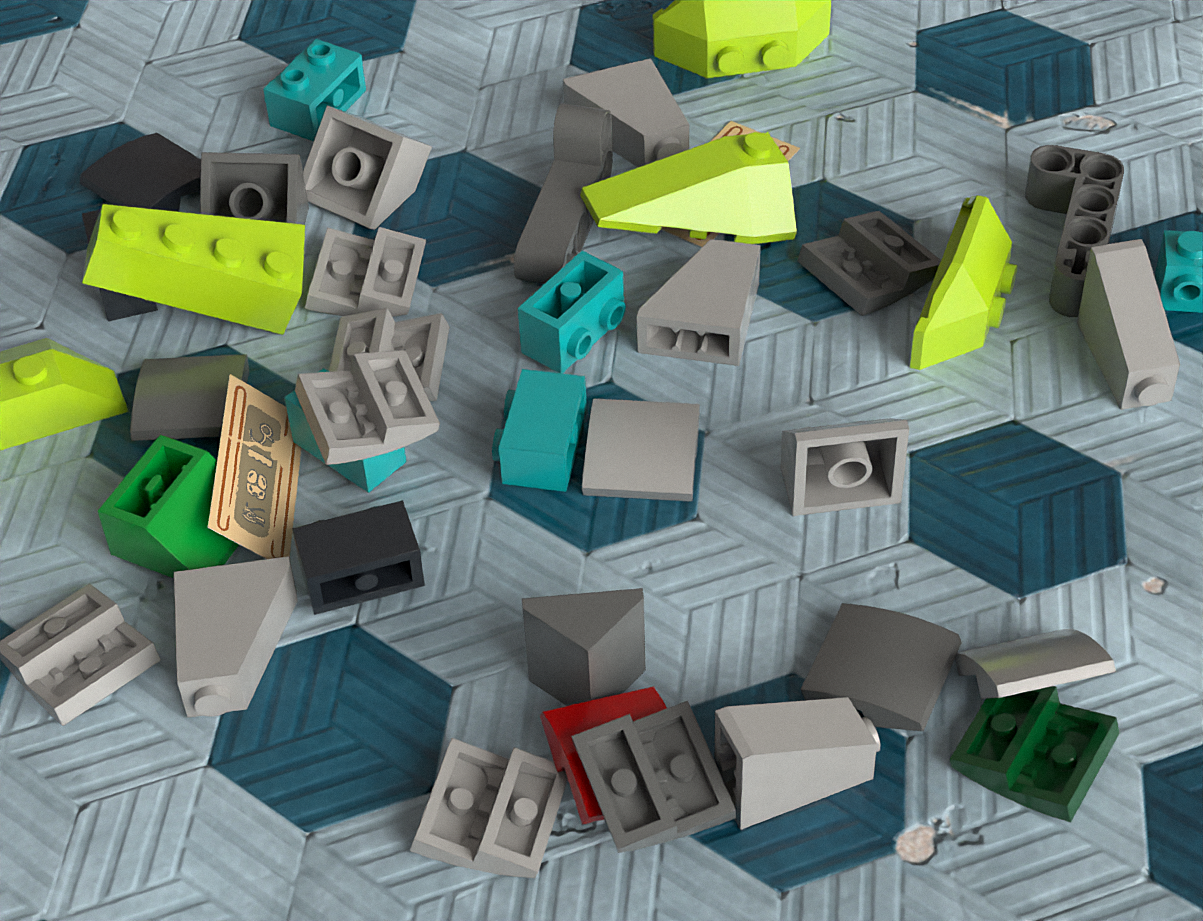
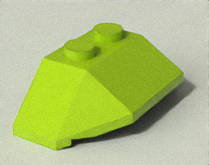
(739, 35)
(966, 287)
(52, 391)

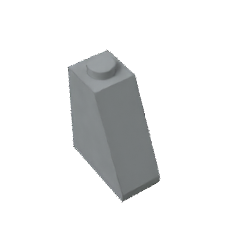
(642, 109)
(703, 306)
(1128, 325)
(228, 630)
(791, 754)

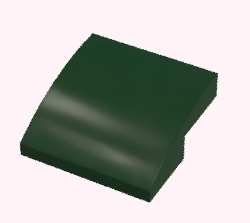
(1036, 750)

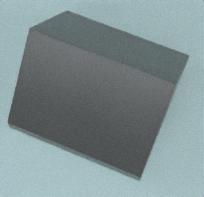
(253, 186)
(585, 643)

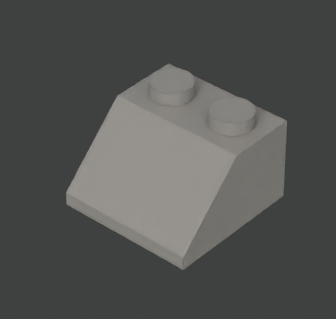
(362, 168)
(844, 465)

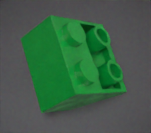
(164, 510)

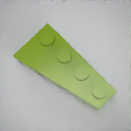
(200, 263)

